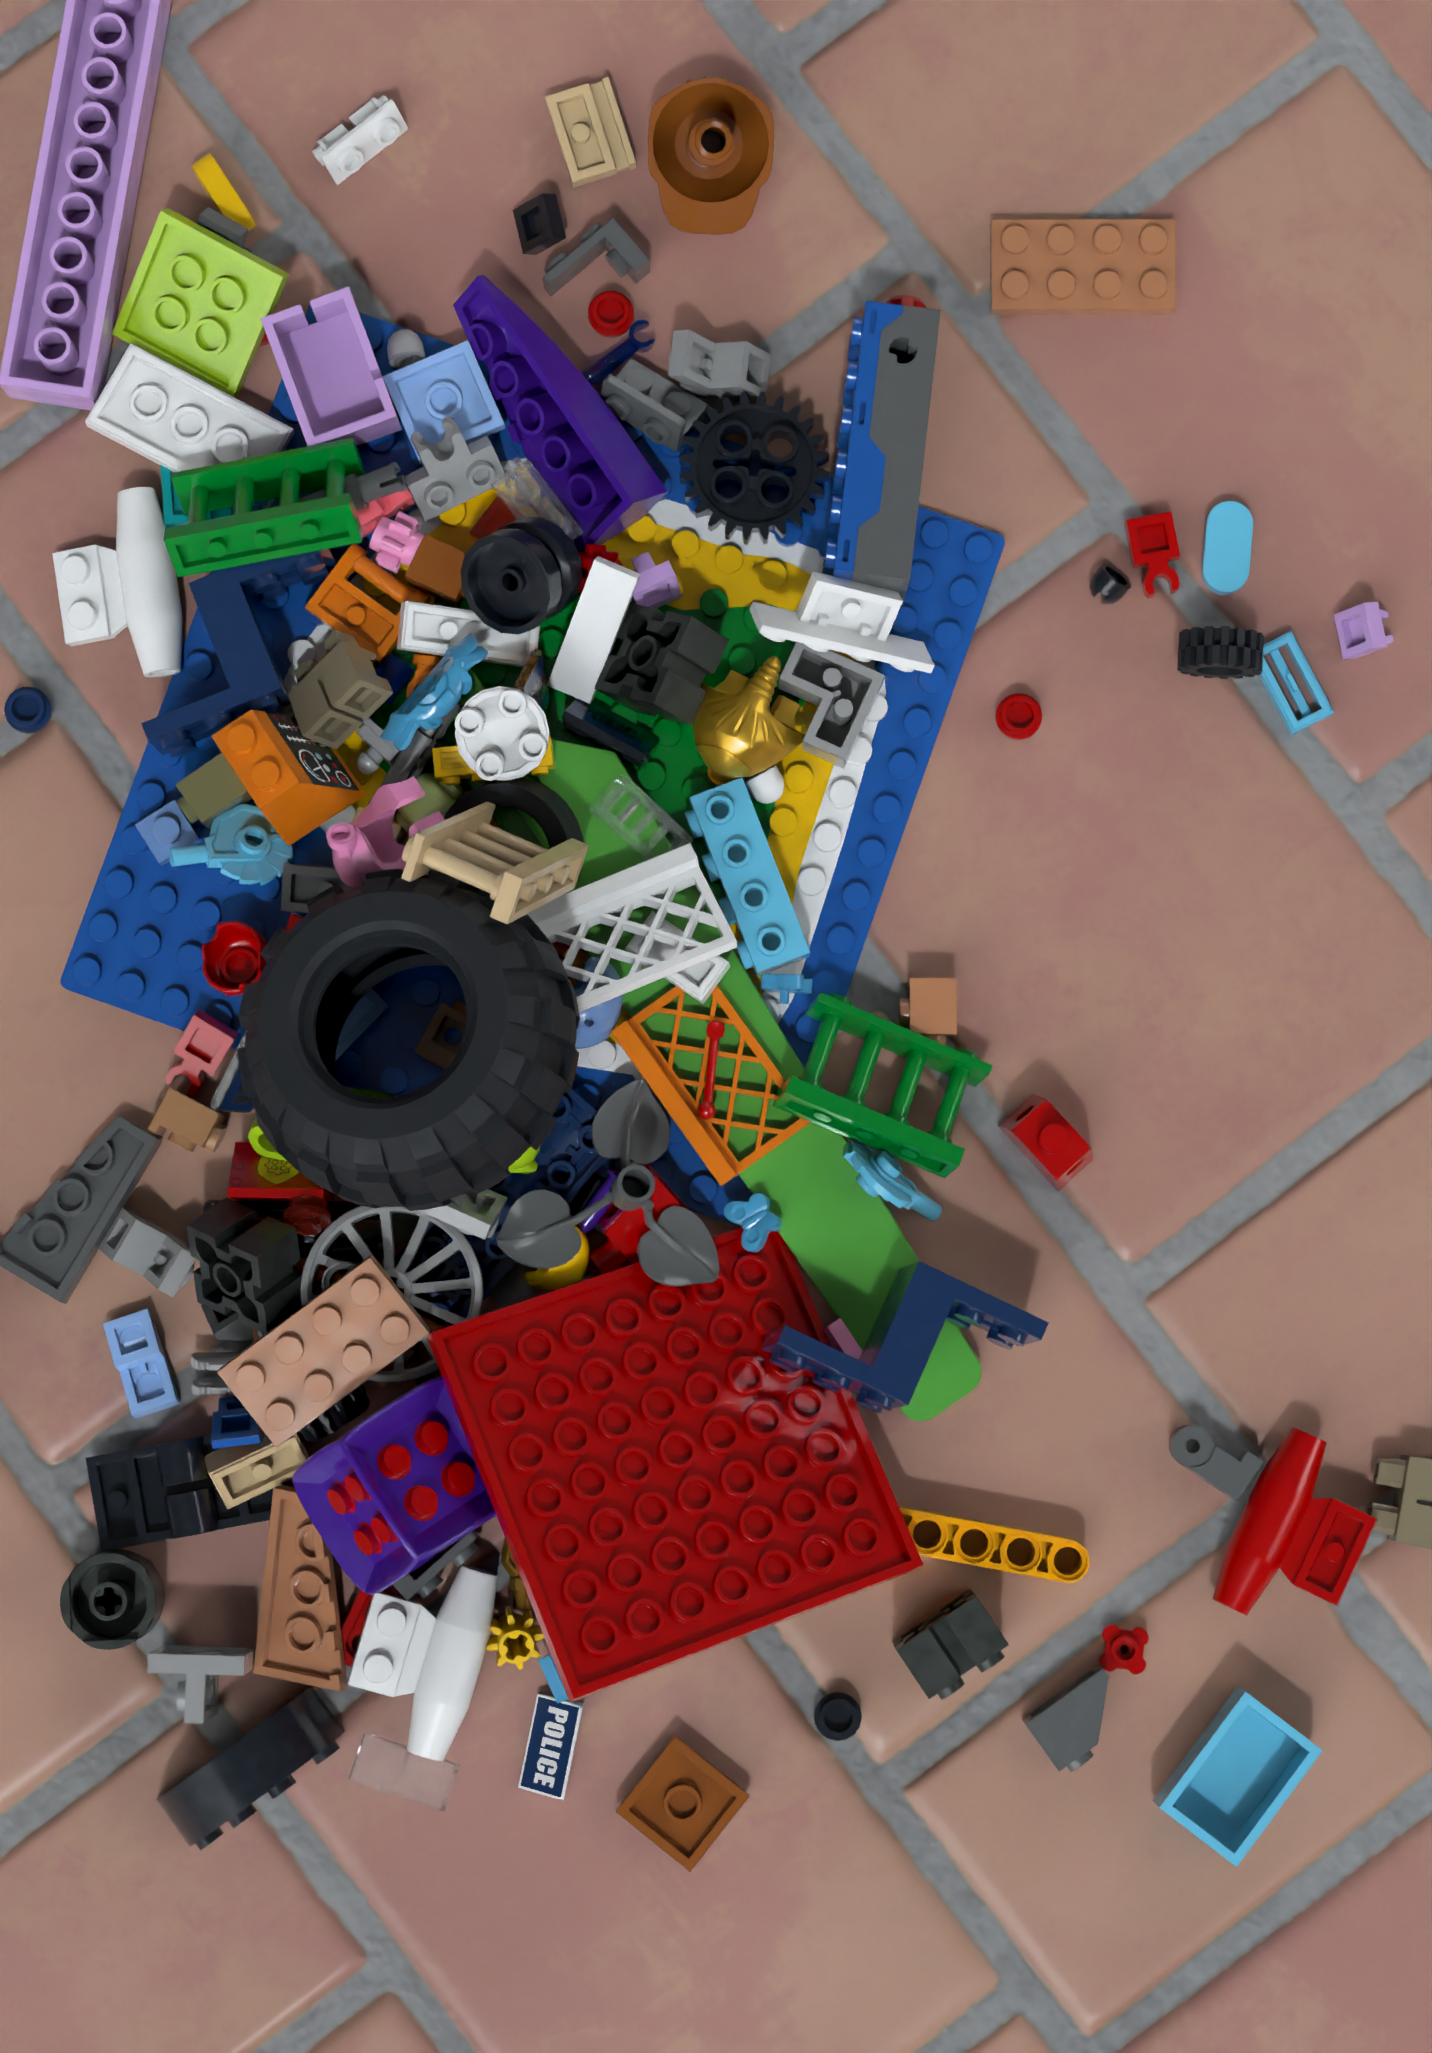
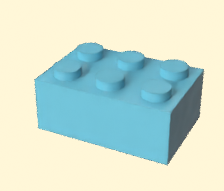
(1237, 1776)

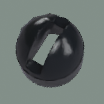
(1110, 583)

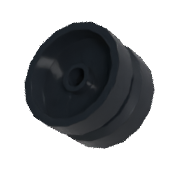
(521, 575)

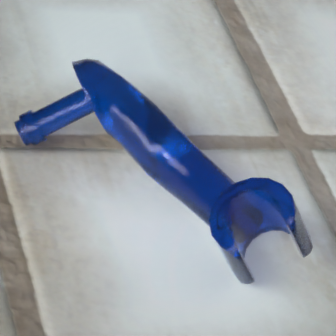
(617, 356)

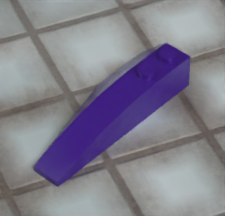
(558, 418)

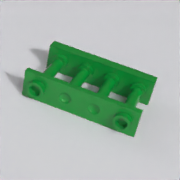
(269, 532)
(848, 1112)

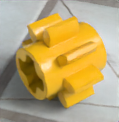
(516, 1650)

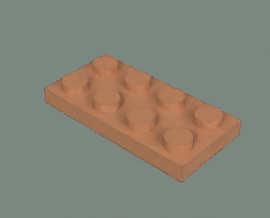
(1082, 267)
(323, 1350)

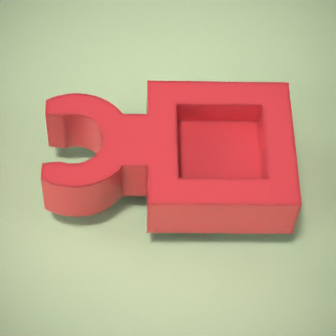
(385, 506)

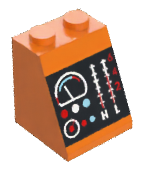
(287, 775)

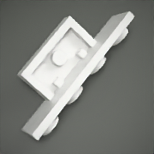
(845, 619)

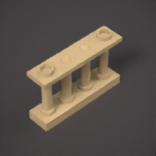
(506, 866)

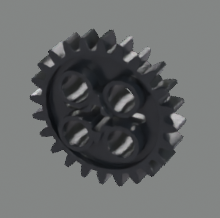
(749, 509)

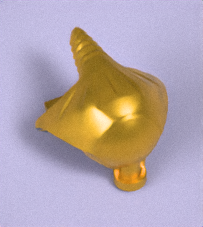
(739, 730)

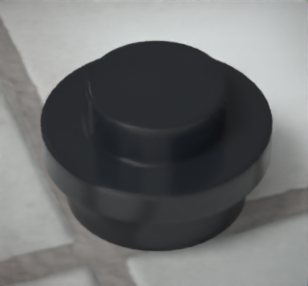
(837, 1716)

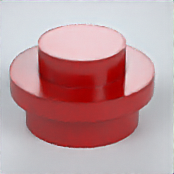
(610, 314)
(1018, 716)

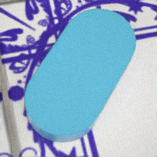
(1227, 548)

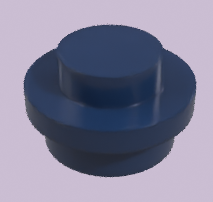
(28, 710)

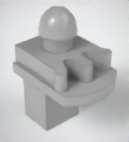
(378, 748)

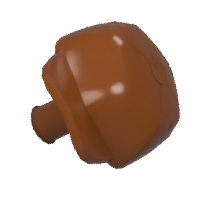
(710, 154)

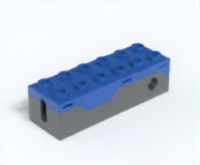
(882, 443)

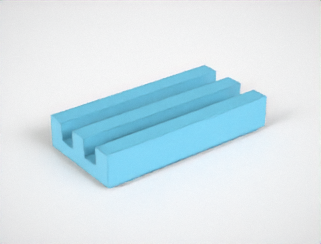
(1308, 677)

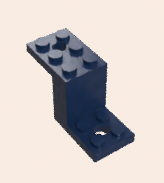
(240, 646)
(903, 1337)

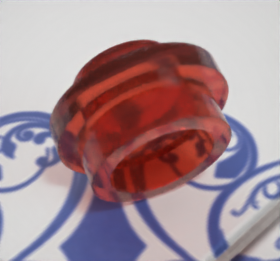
(307, 1215)

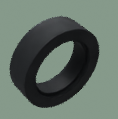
(531, 797)

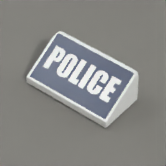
(550, 1746)

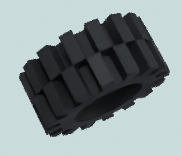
(1220, 652)

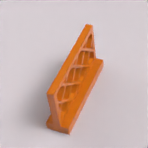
(677, 1099)

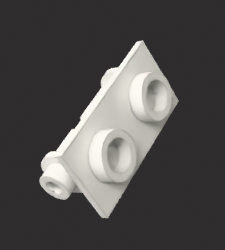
(375, 128)

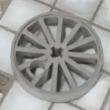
(405, 1279)

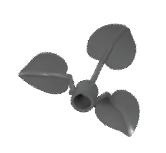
(636, 1130)

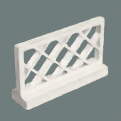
(621, 895)

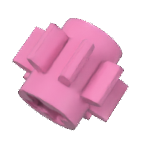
(396, 541)

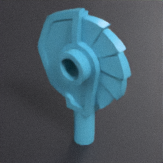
(241, 845)
(883, 1176)

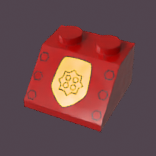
(268, 1179)

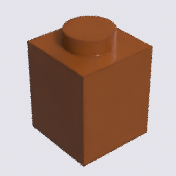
(437, 571)

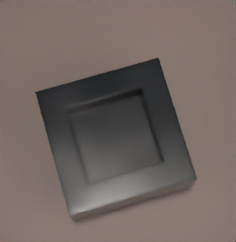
(539, 224)

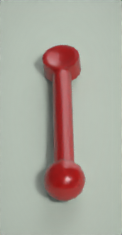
(715, 1031)

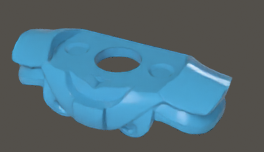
(435, 694)

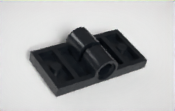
(163, 1495)

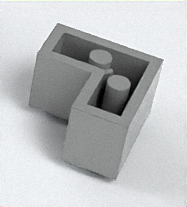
(843, 697)

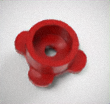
(1114, 1639)

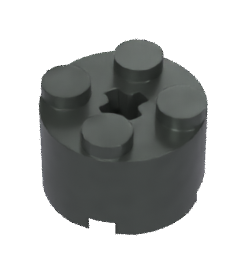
(94, 1620)

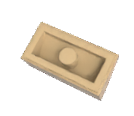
(254, 1468)

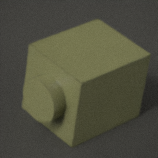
(211, 791)

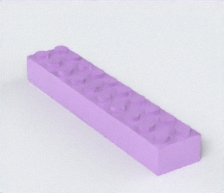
(83, 201)

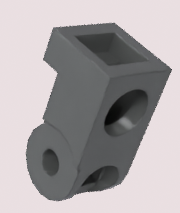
(1196, 1452)

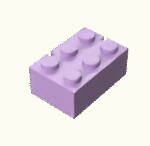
(331, 371)

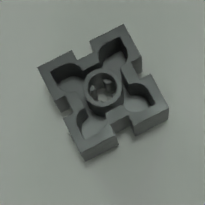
(661, 664)
(246, 1264)
(951, 1645)

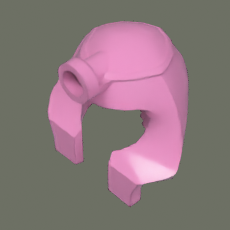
(369, 841)

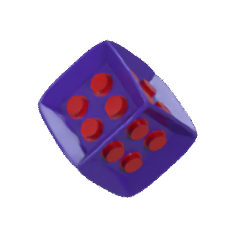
(395, 1488)

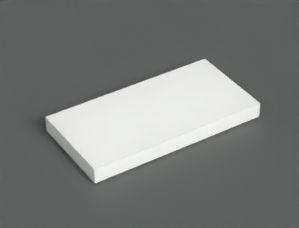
(180, 417)

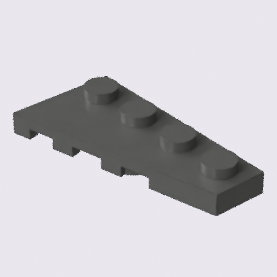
(67, 1226)

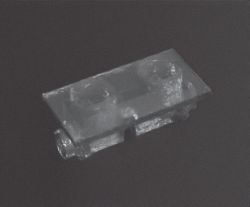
(529, 495)

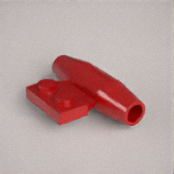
(1288, 1530)

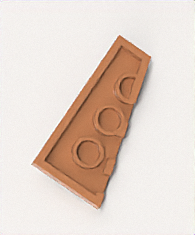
(299, 1604)

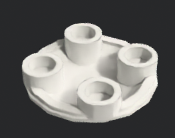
(502, 733)

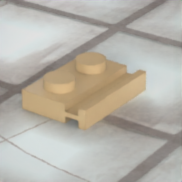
(590, 132)

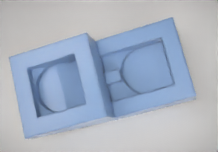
(141, 1363)

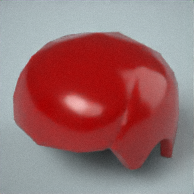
(233, 957)

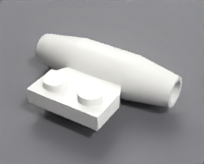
(124, 588)
(433, 1657)

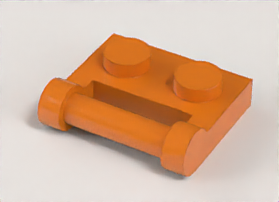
(355, 613)

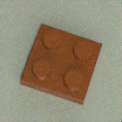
(682, 1803)

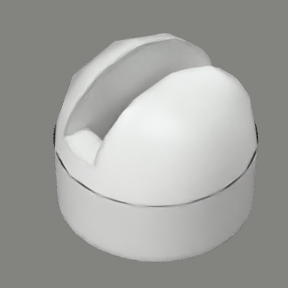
(766, 785)

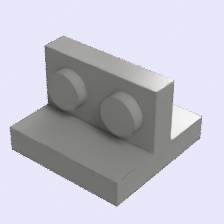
(202, 1666)

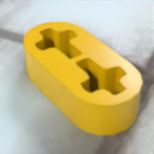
(221, 191)

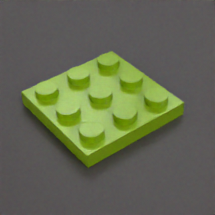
(199, 302)

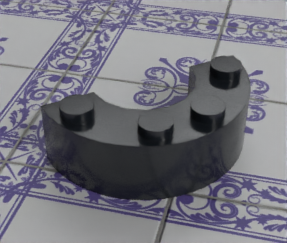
(252, 1767)

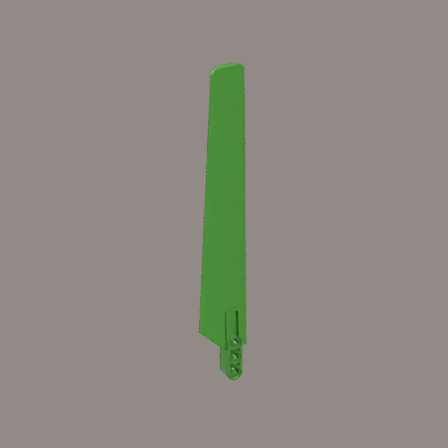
(827, 1219)

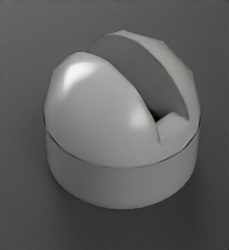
(404, 348)

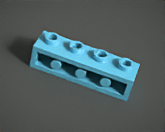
(748, 877)

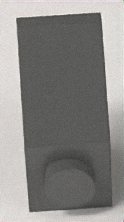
(1071, 1720)

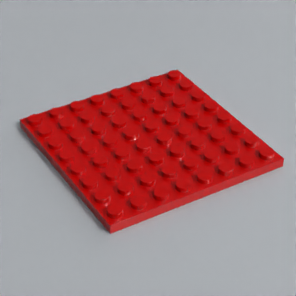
(665, 1468)

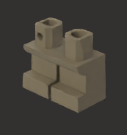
(337, 691)
(1405, 1519)

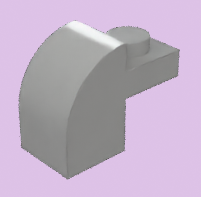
(718, 368)
(149, 1252)

